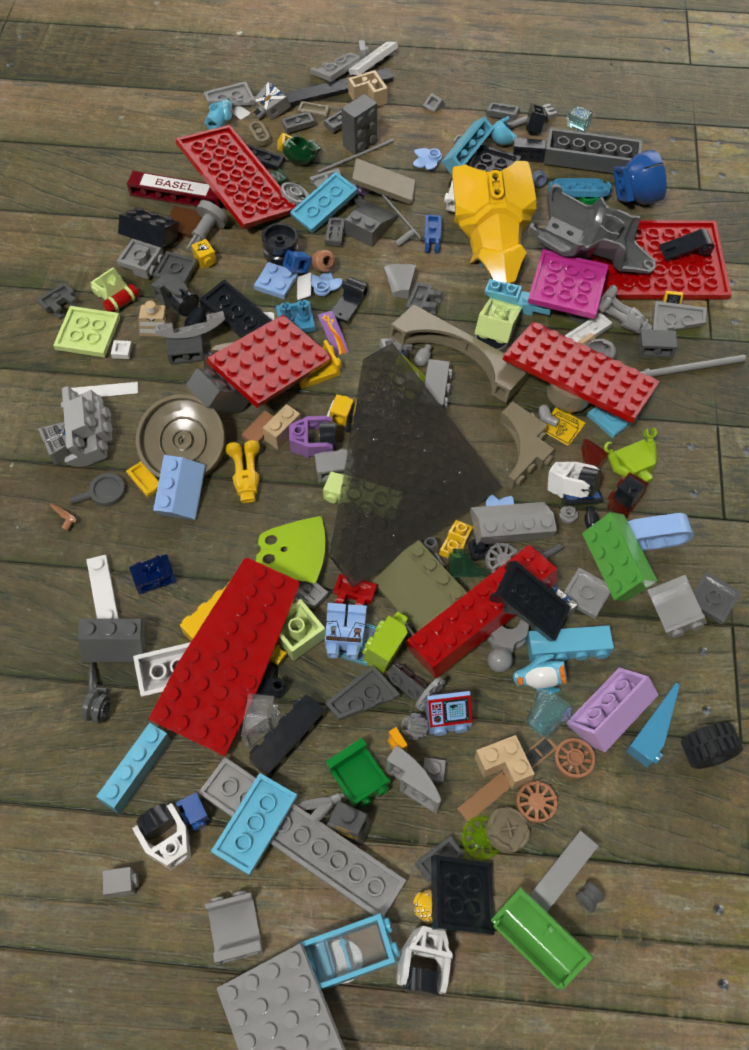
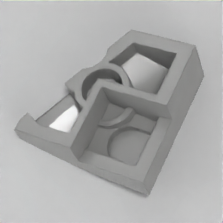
(400, 279)

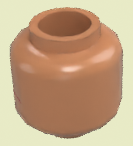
(323, 261)

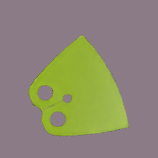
(304, 549)

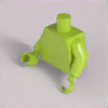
(636, 458)

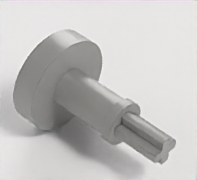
(211, 216)

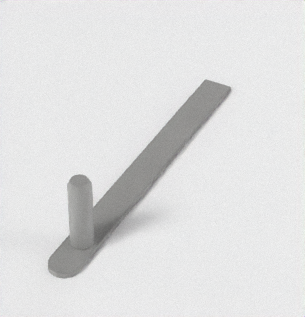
(410, 233)

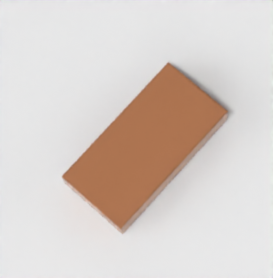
(255, 430)

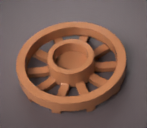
(574, 758)
(536, 802)

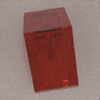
(593, 454)

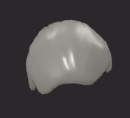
(603, 346)

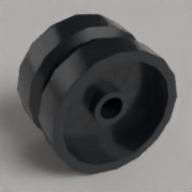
(277, 240)

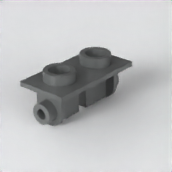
(402, 678)

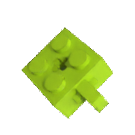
(385, 642)

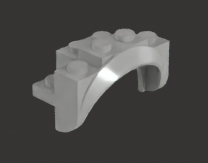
(85, 418)

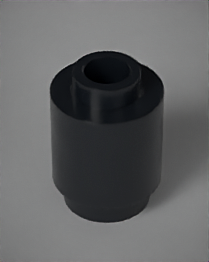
(196, 316)

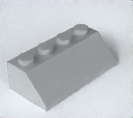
(513, 523)

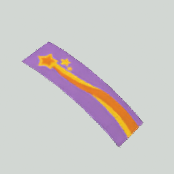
(333, 332)

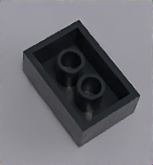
(148, 227)

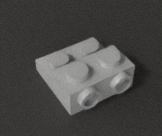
(141, 258)

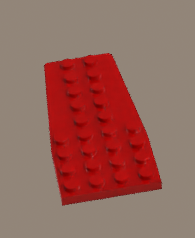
(227, 658)

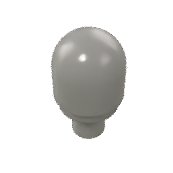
(423, 355)

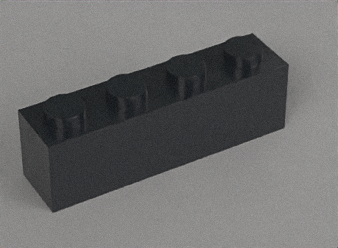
(287, 736)

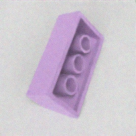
(613, 708)

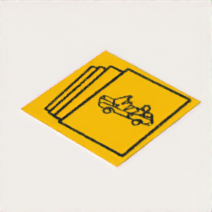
(567, 427)

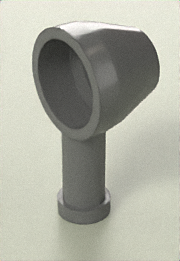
(434, 549)

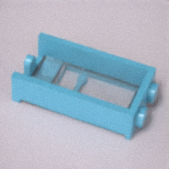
(352, 951)

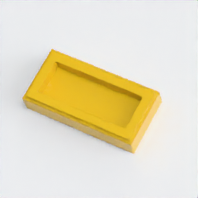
(143, 479)

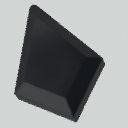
(478, 551)

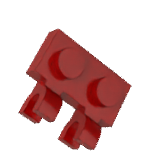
(362, 593)

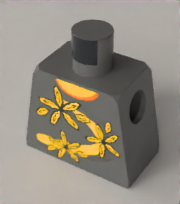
(349, 822)

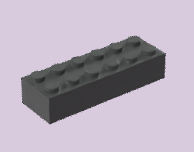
(589, 150)

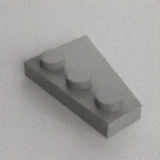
(677, 316)

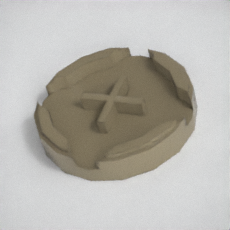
(507, 830)

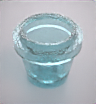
(547, 713)

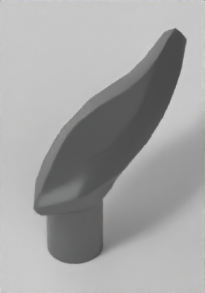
(93, 681)

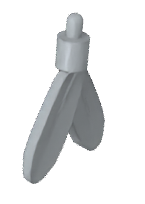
(322, 804)

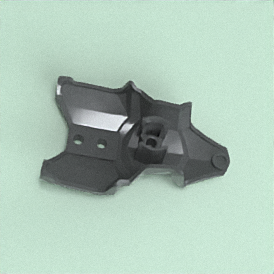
(592, 230)

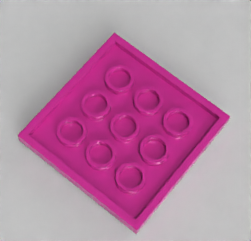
(568, 284)

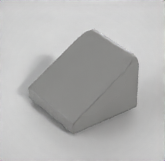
(434, 103)

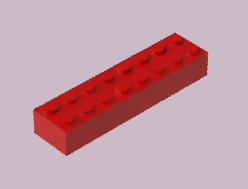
(472, 617)

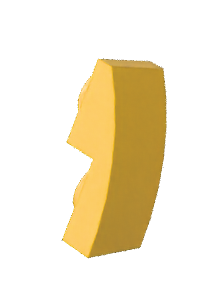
(456, 538)

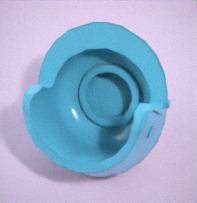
(501, 133)

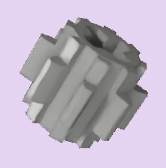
(414, 726)

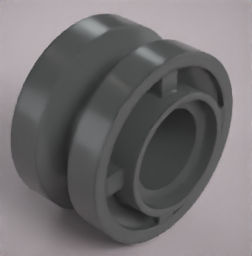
(95, 707)

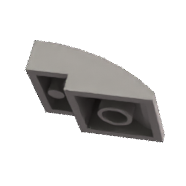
(413, 779)

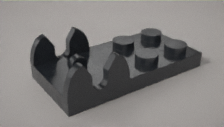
(238, 311)
(531, 601)

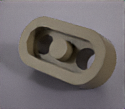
(259, 133)

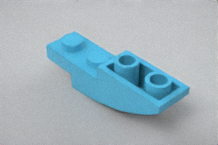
(513, 294)

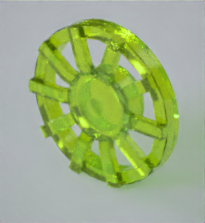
(479, 838)

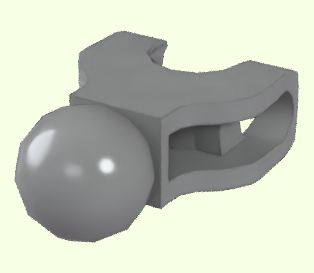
(504, 643)

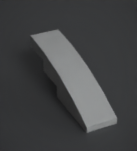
(563, 870)

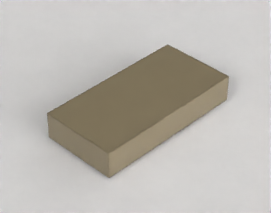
(317, 110)

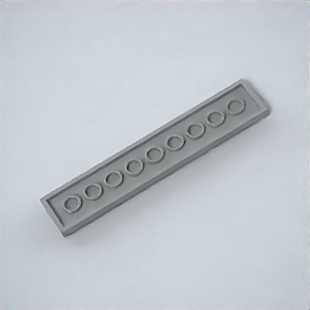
(313, 845)

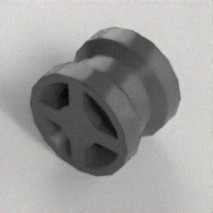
(589, 897)

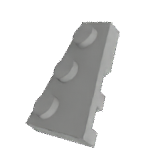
(333, 70)
(237, 93)

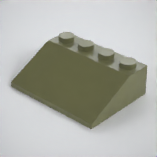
(418, 586)

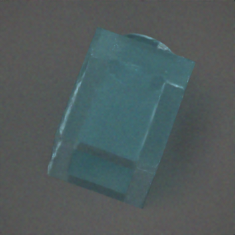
(579, 118)

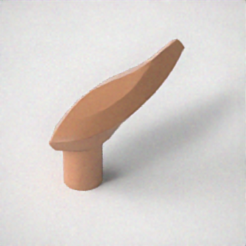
(69, 519)

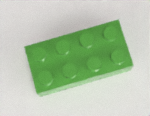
(619, 557)

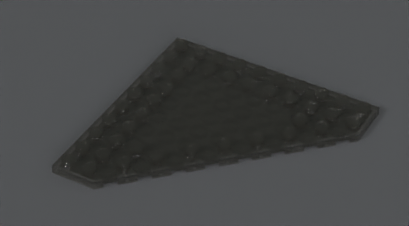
(402, 469)

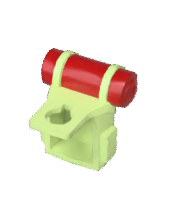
(113, 290)

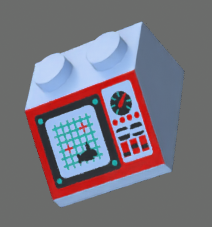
(449, 713)

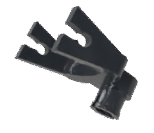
(269, 685)

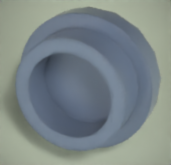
(539, 178)

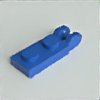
(432, 232)

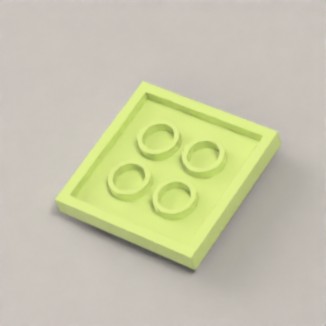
(87, 331)

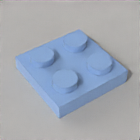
(275, 280)

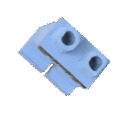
(345, 637)

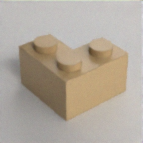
(368, 84)
(505, 756)

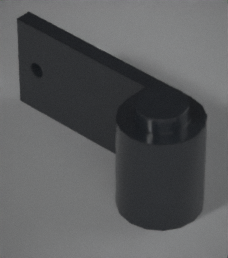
(697, 240)
(352, 297)

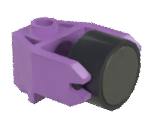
(300, 435)

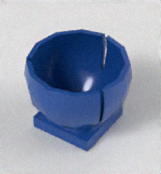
(640, 182)

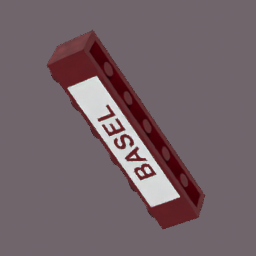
(170, 189)

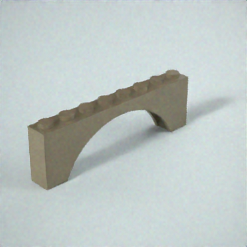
(422, 327)

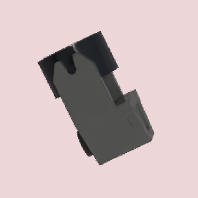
(175, 294)

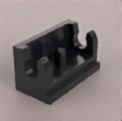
(529, 149)

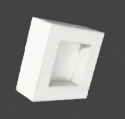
(121, 349)

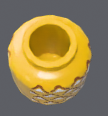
(423, 906)

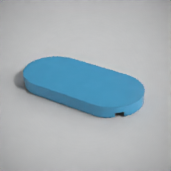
(583, 187)

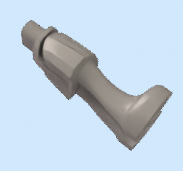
(630, 317)

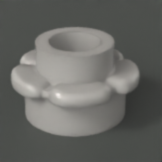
(568, 518)

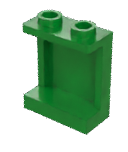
(358, 774)

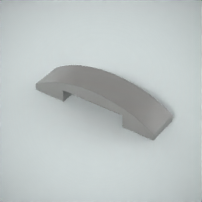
(168, 331)

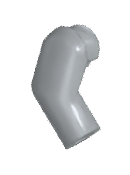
(545, 416)

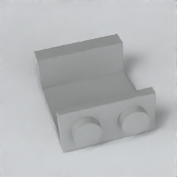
(677, 607)
(234, 927)

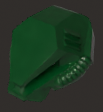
(299, 156)

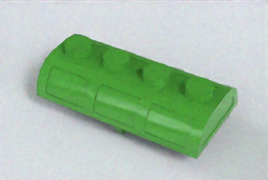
(541, 939)

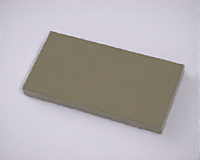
(383, 181)

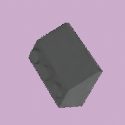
(111, 639)

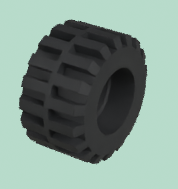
(711, 745)

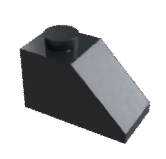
(535, 118)

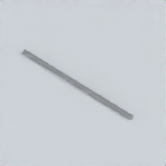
(355, 156)

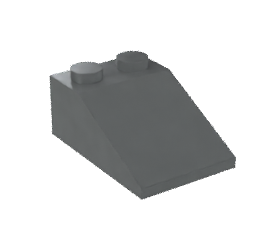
(369, 223)

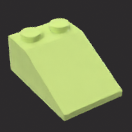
(497, 320)

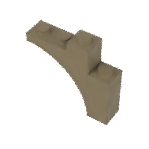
(528, 436)

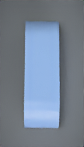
(662, 531)

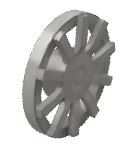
(294, 194)
(500, 558)
(432, 689)

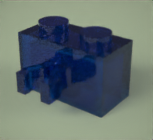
(152, 574)

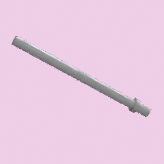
(693, 366)

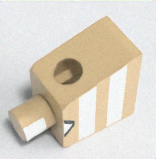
(151, 316)

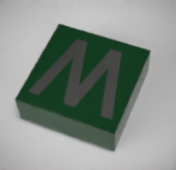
(279, 176)

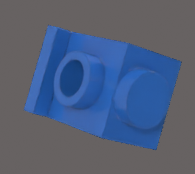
(297, 261)
(193, 812)

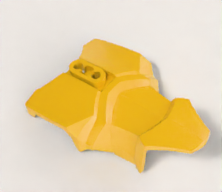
(495, 220)

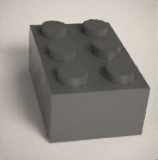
(359, 124)
(216, 391)

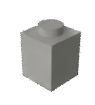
(119, 882)

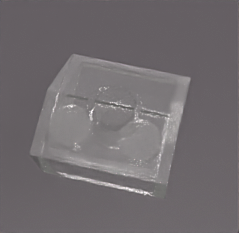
(259, 718)

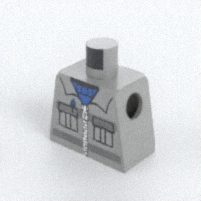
(55, 441)

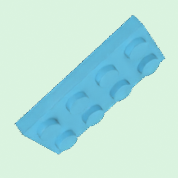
(324, 202)
(254, 824)

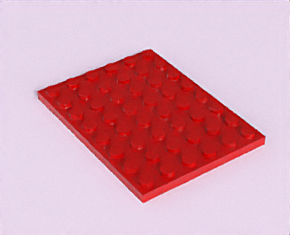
(691, 273)

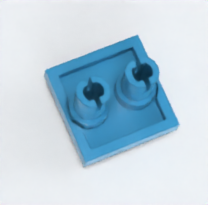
(299, 314)

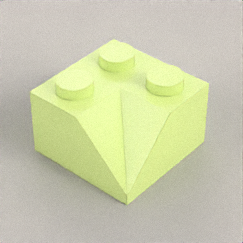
(300, 631)

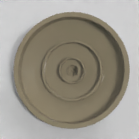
(180, 428)

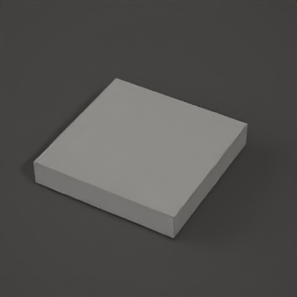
(587, 592)

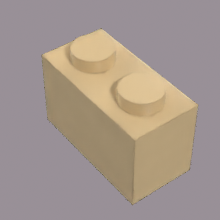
(277, 429)

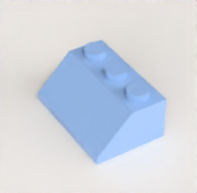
(179, 487)

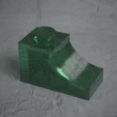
(461, 565)

